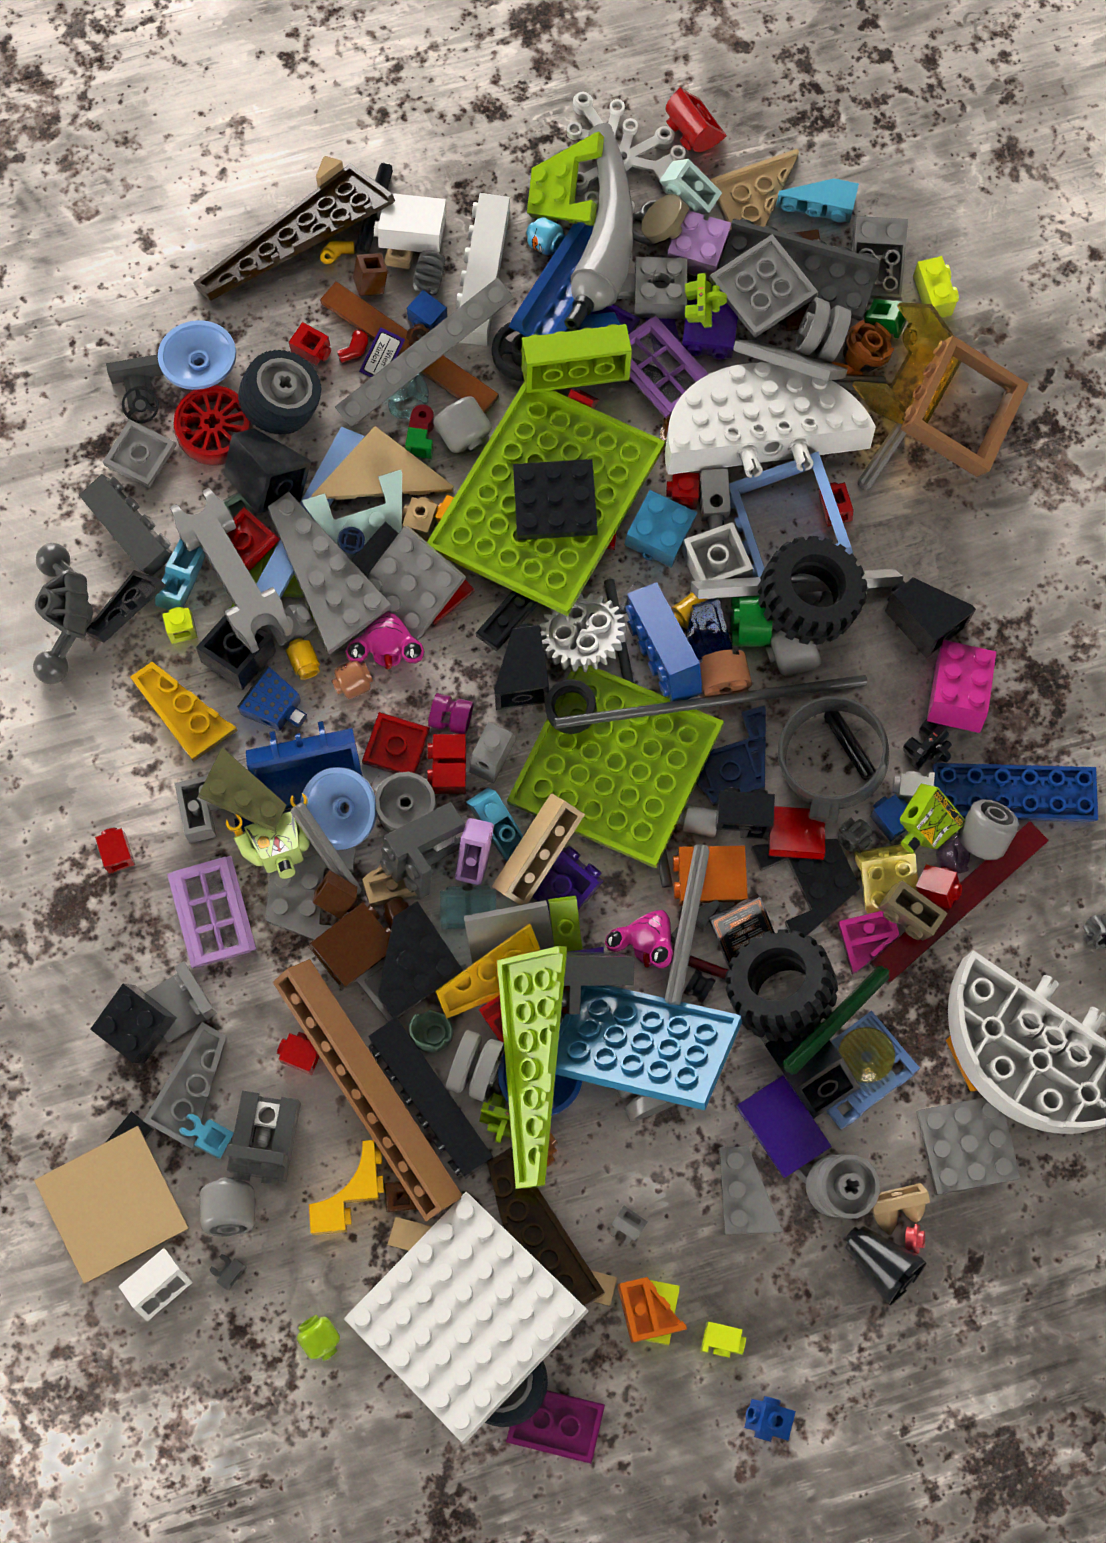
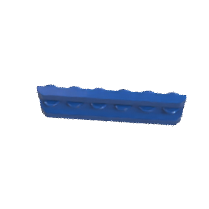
(551, 295)
(1027, 790)

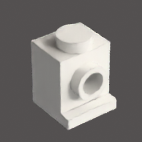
(907, 784)

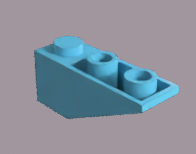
(825, 199)
(490, 808)

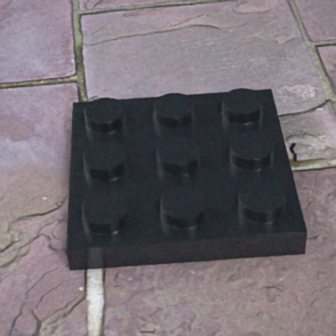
(555, 499)

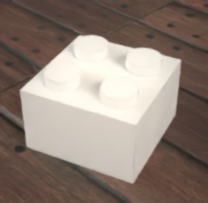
(717, 555)

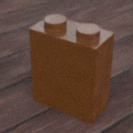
(352, 945)

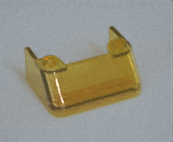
(920, 339)

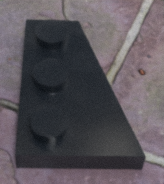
(124, 604)

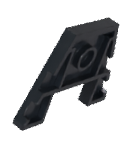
(823, 883)

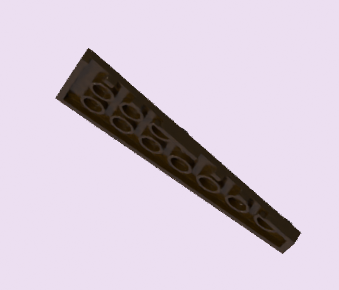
(323, 213)

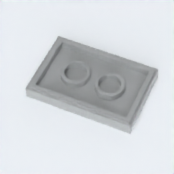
(493, 927)

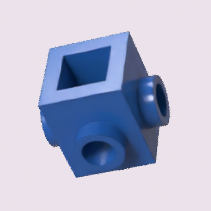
(769, 1419)

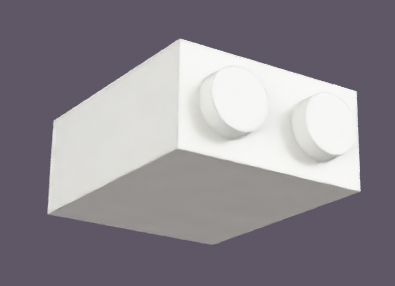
(411, 224)

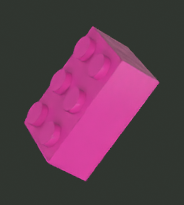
(961, 686)

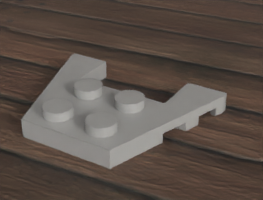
(291, 899)

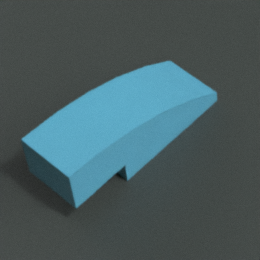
(179, 576)

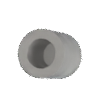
(699, 821)

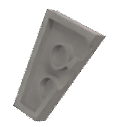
(744, 1195)

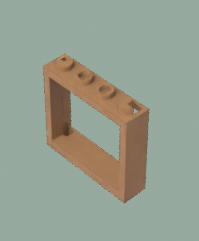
(1014, 388)

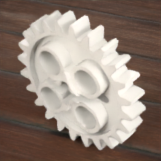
(584, 633)

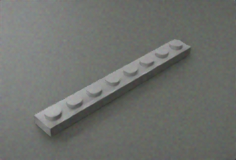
(424, 352)

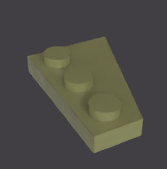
(241, 793)

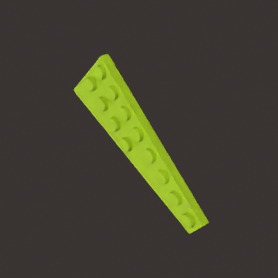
(531, 1018)

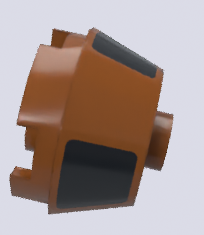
(867, 346)

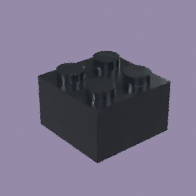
(231, 657)
(133, 1023)

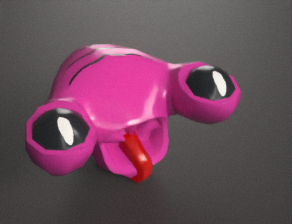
(387, 641)
(648, 936)

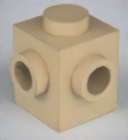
(420, 516)

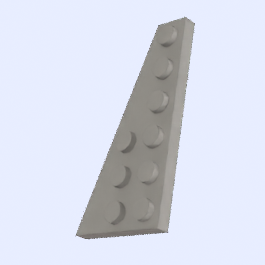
(332, 585)

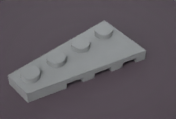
(187, 1086)

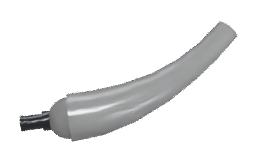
(608, 252)

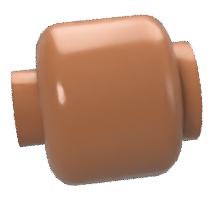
(352, 679)

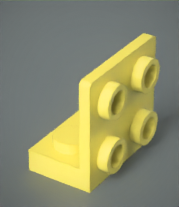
(883, 869)

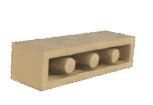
(538, 850)

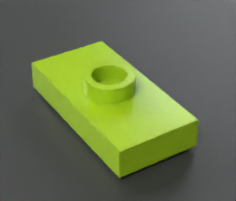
(565, 923)

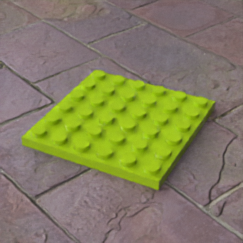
(619, 773)

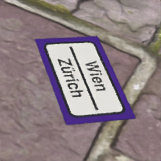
(382, 352)

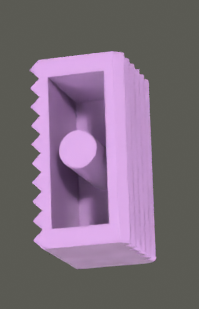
(474, 851)

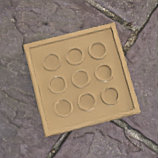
(111, 1204)

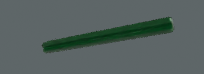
(836, 1020)

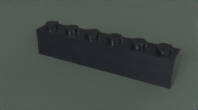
(430, 1097)

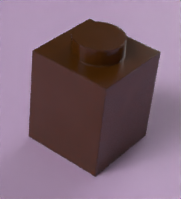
(370, 274)
(336, 895)

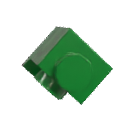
(887, 314)

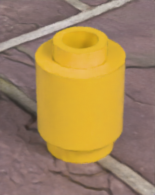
(683, 608)
(303, 658)

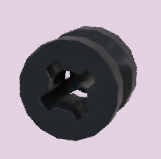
(699, 986)

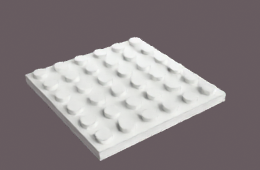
(465, 1316)

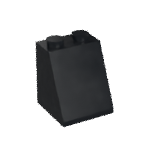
(264, 469)
(927, 614)
(523, 670)
(821, 1080)

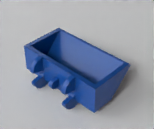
(292, 764)

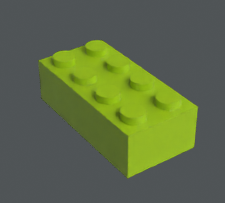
(576, 358)

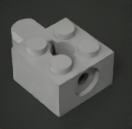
(657, 298)

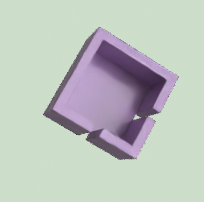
(700, 243)

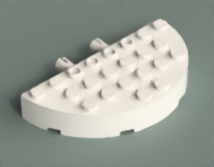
(762, 416)
(1027, 1051)

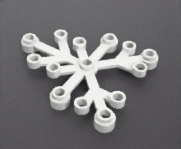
(631, 154)

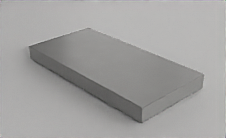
(790, 359)

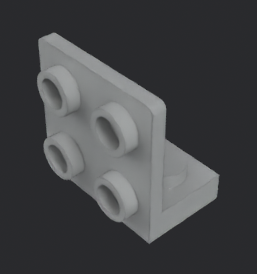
(184, 1000)

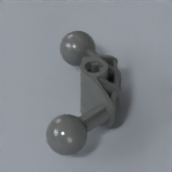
(63, 605)

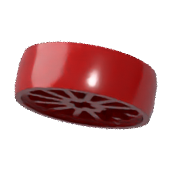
(184, 418)

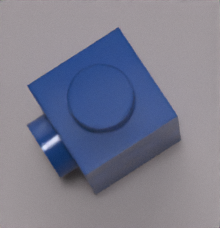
(426, 311)
(888, 814)

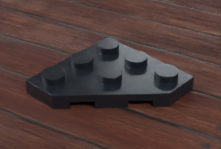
(414, 961)

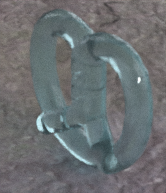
(406, 393)

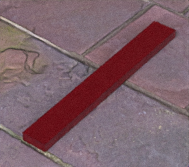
(974, 889)

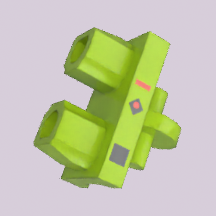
(708, 299)
(496, 1117)

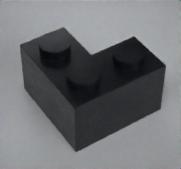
(745, 812)

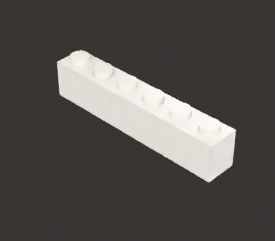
(484, 254)

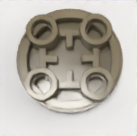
(664, 218)

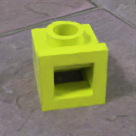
(180, 620)
(723, 1340)

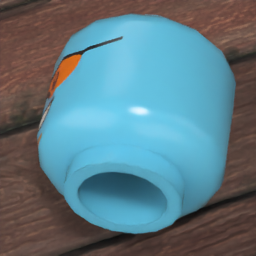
(544, 236)

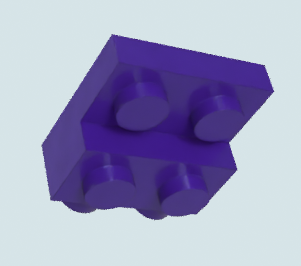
(569, 878)

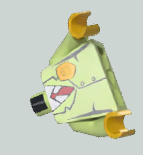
(276, 848)

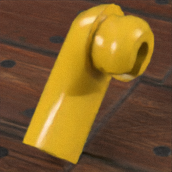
(335, 249)

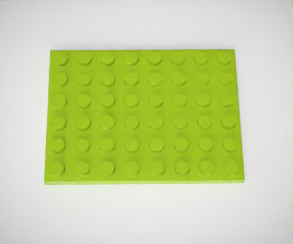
(481, 519)

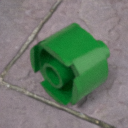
(748, 623)

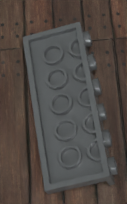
(835, 272)

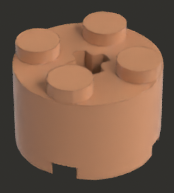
(724, 673)

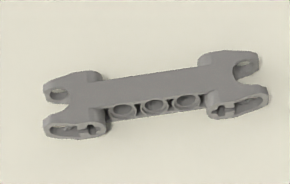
(251, 606)

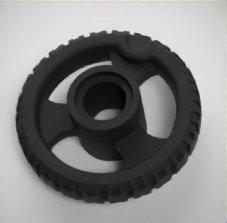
(502, 346)

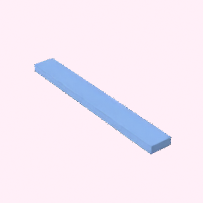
(279, 569)

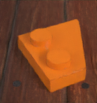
(646, 1311)

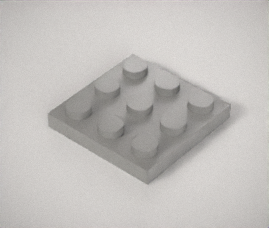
(763, 285)
(415, 580)
(967, 1146)

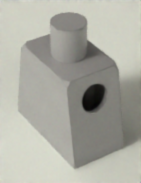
(492, 750)

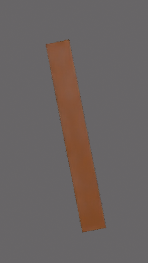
(442, 371)

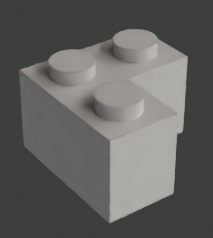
(195, 812)

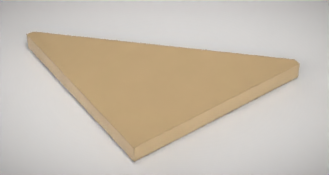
(754, 189)
(378, 456)

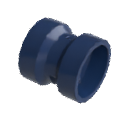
(351, 540)

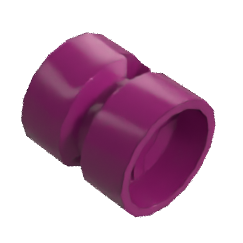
(460, 716)

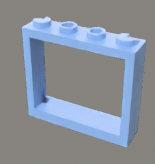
(773, 475)

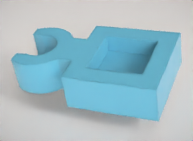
(210, 1137)

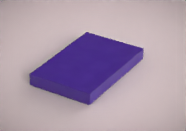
(783, 1126)

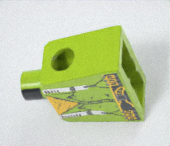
(929, 819)

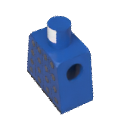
(272, 702)

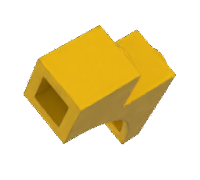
(331, 1214)

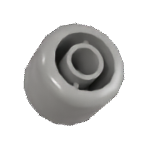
(463, 425)
(791, 655)
(988, 829)
(227, 1207)

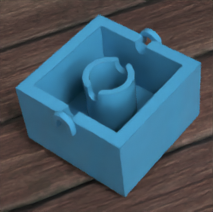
(660, 528)

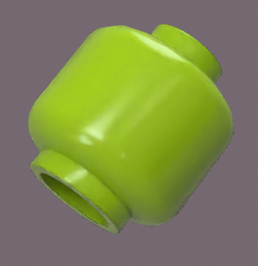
(318, 1337)

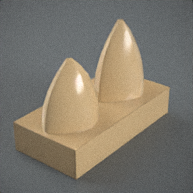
(910, 1199)

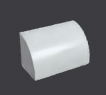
(155, 1284)

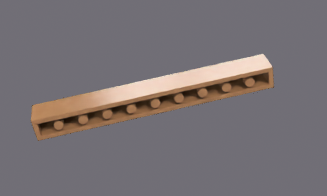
(367, 1089)

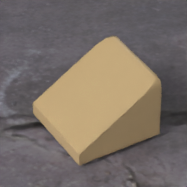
(327, 169)

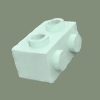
(690, 185)

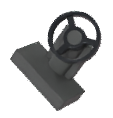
(138, 385)

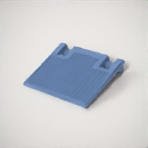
(872, 1092)

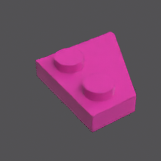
(866, 938)

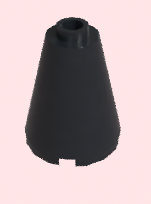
(884, 1263)

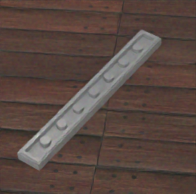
(801, 583)

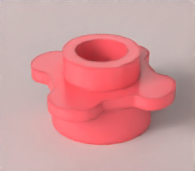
(914, 1238)

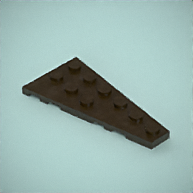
(536, 1227)

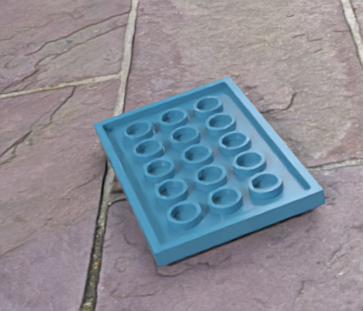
(646, 1045)

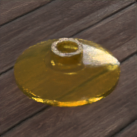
(877, 1044)

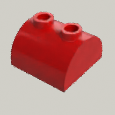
(694, 121)

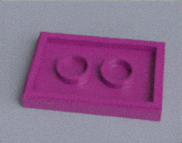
(561, 1427)

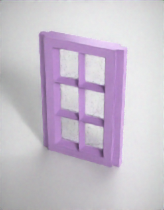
(211, 912)

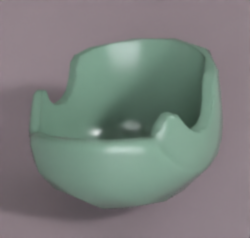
(431, 1031)

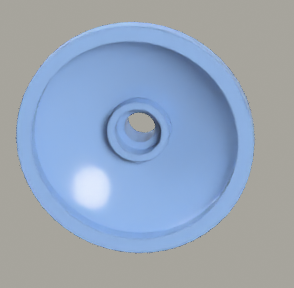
(195, 344)
(326, 800)

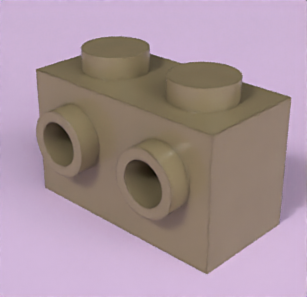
(912, 911)

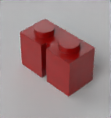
(448, 763)

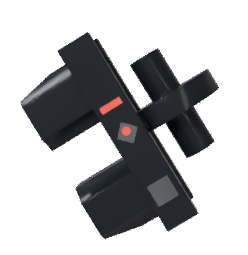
(932, 747)

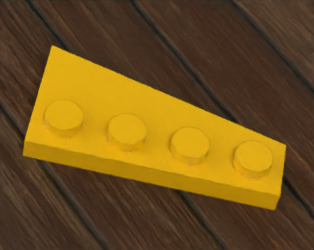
(187, 717)
(480, 980)

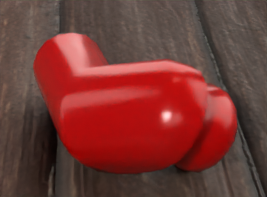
(356, 347)

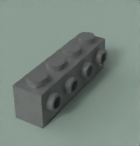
(126, 524)

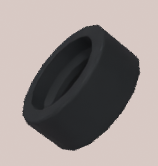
(560, 689)

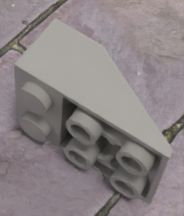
(887, 242)

